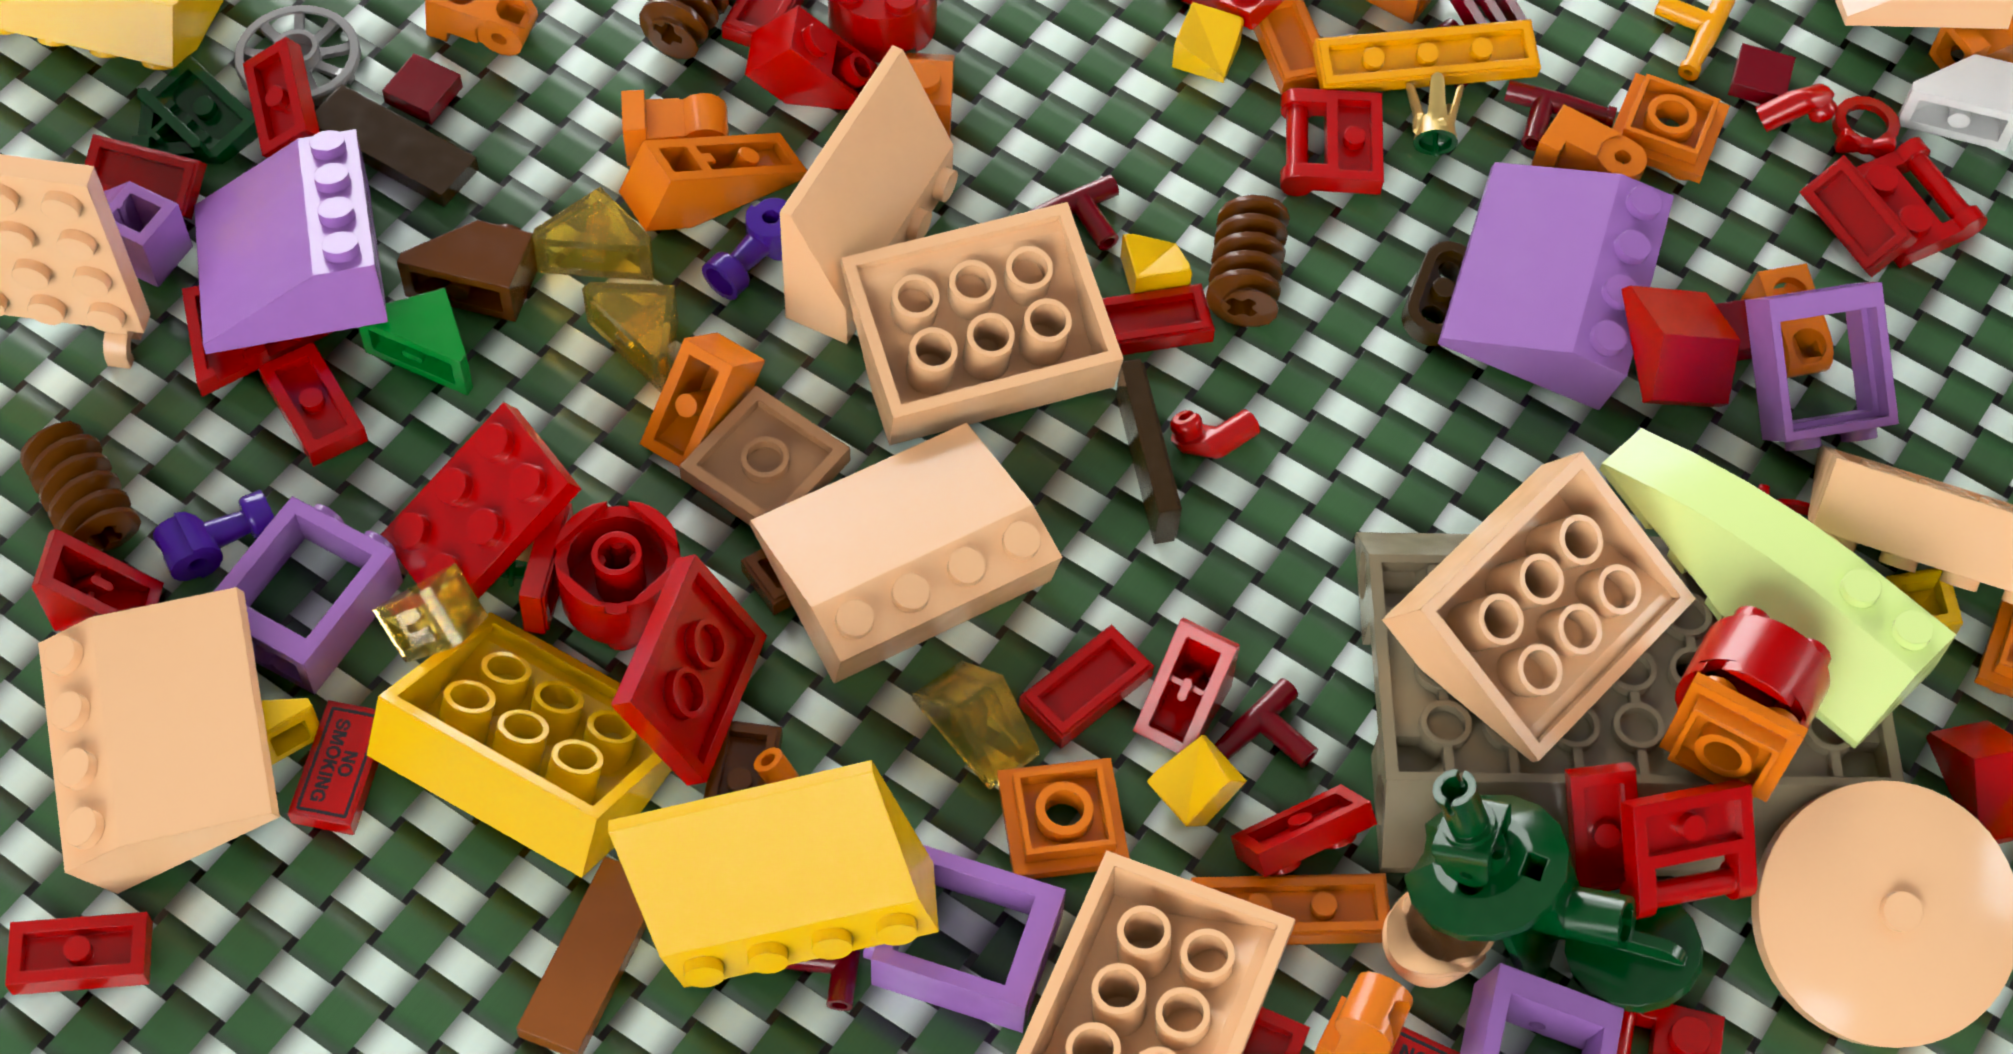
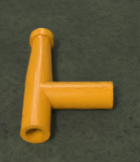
(1706, 23)

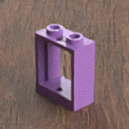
(1869, 359)
(314, 658)
(963, 992)
(1541, 1007)

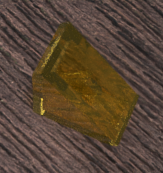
(594, 241)
(637, 323)
(431, 615)
(978, 719)

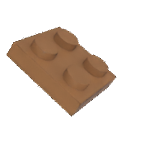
(763, 458)

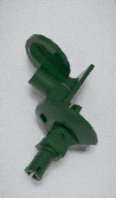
(1507, 874)

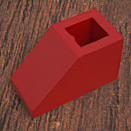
(807, 62)

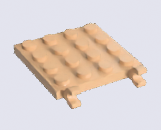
(66, 254)

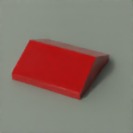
(1680, 346)

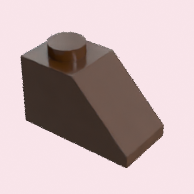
(479, 265)

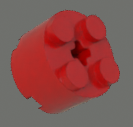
(879, 24)
(614, 569)
(1763, 663)

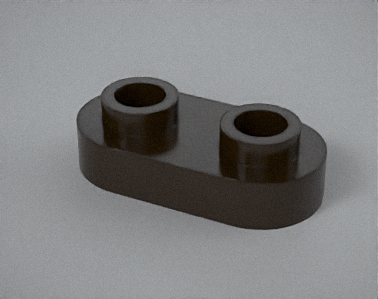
(1432, 293)

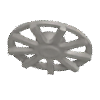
(310, 46)

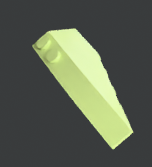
(1767, 556)

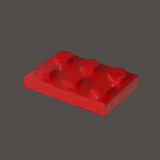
(483, 504)
(689, 670)

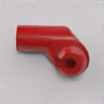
(1810, 100)
(1212, 441)

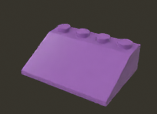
(290, 247)
(1549, 275)

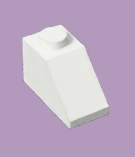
(1964, 102)

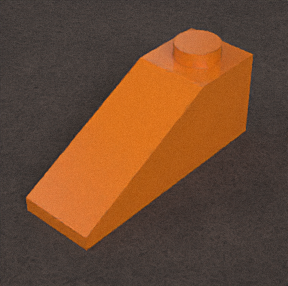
(704, 177)

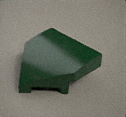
(194, 116)

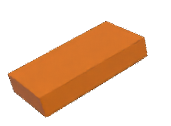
(1288, 45)

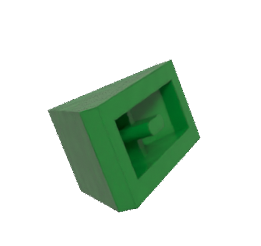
(422, 339)

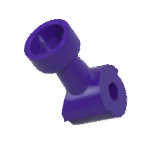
(729, 272)
(194, 546)

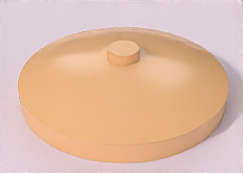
(1885, 914)

